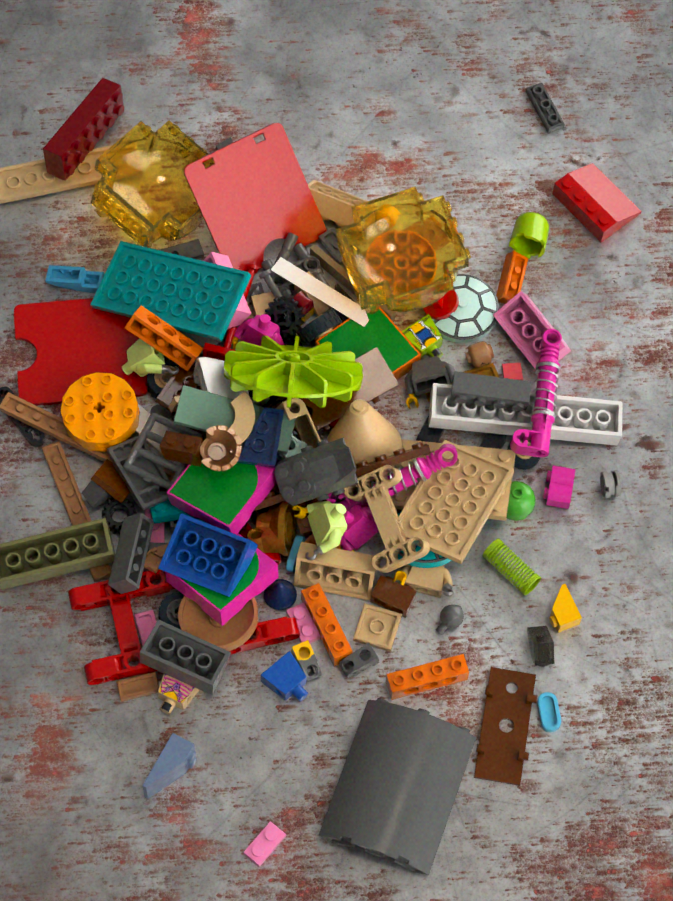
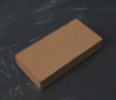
(137, 686)

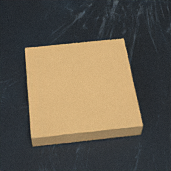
(377, 627)

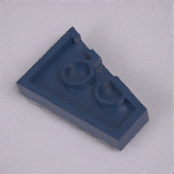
(263, 443)

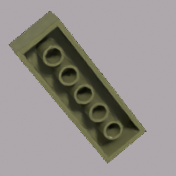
(55, 553)

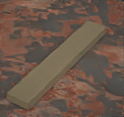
(340, 274)

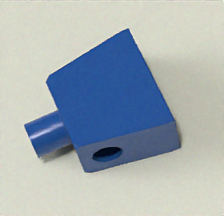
(286, 678)

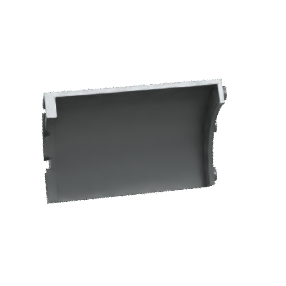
(398, 784)

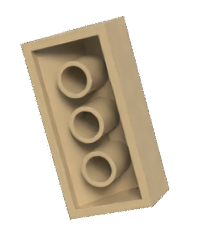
(334, 203)
(336, 571)

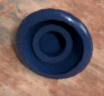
(280, 594)

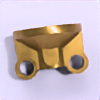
(274, 529)

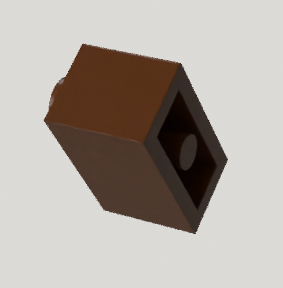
(181, 448)
(393, 595)

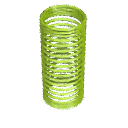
(491, 552)

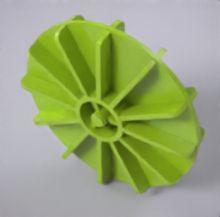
(293, 371)

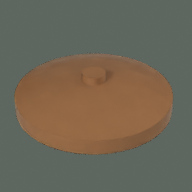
(230, 635)

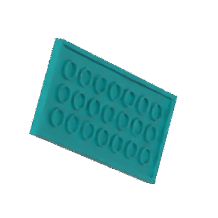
(176, 288)

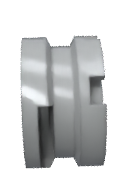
(610, 484)

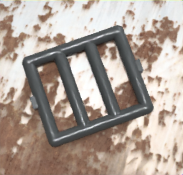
(138, 450)

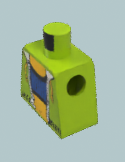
(425, 337)

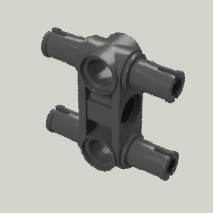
(305, 262)

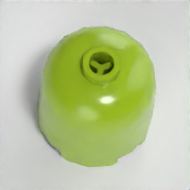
(530, 234)

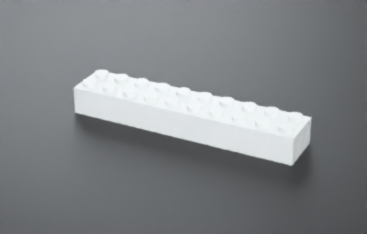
(575, 417)

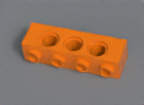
(164, 338)
(326, 623)
(427, 676)

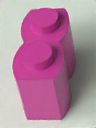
(560, 487)

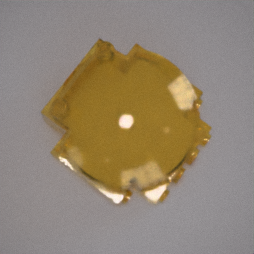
(146, 184)
(402, 251)

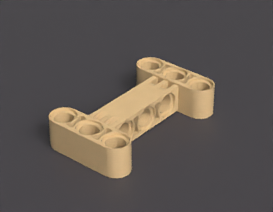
(387, 519)

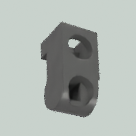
(359, 661)

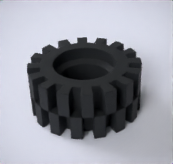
(114, 506)

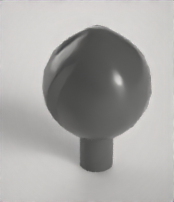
(451, 617)

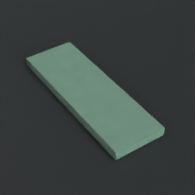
(205, 409)

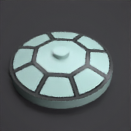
(474, 312)

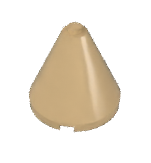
(366, 433)

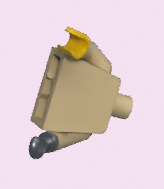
(426, 580)

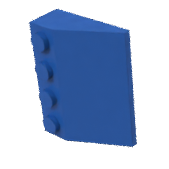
(207, 555)

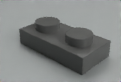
(329, 241)

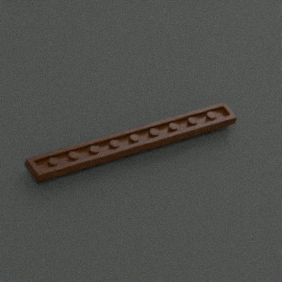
(364, 468)

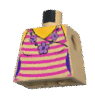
(175, 694)

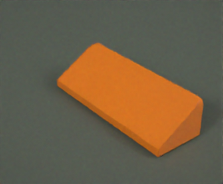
(511, 276)

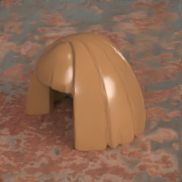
(220, 448)

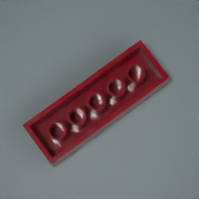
(83, 129)

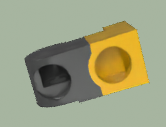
(306, 659)

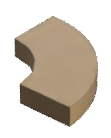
(243, 416)

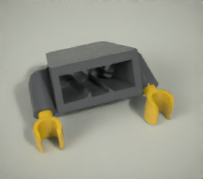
(424, 374)

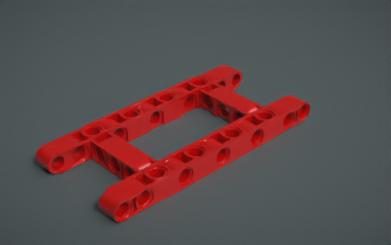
(117, 666)

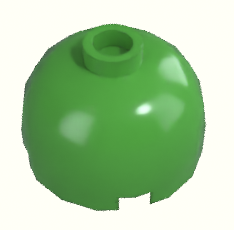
(520, 501)

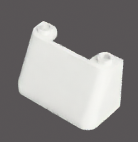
(210, 376)

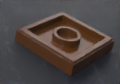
(110, 481)

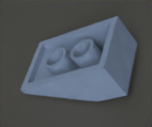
(171, 765)

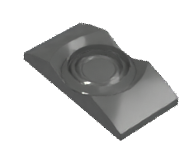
(143, 493)

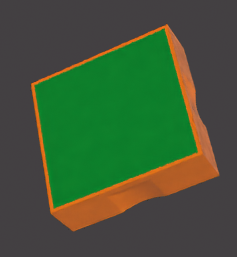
(378, 333)

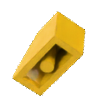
(564, 611)

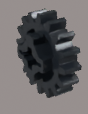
(292, 317)

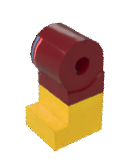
(306, 303)

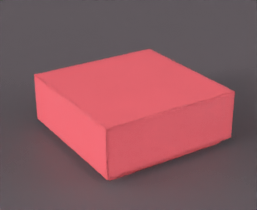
(512, 371)

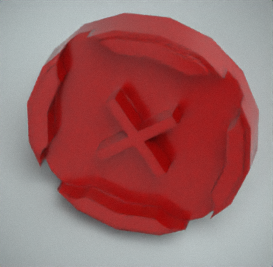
(443, 307)

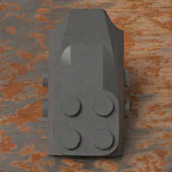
(316, 472)

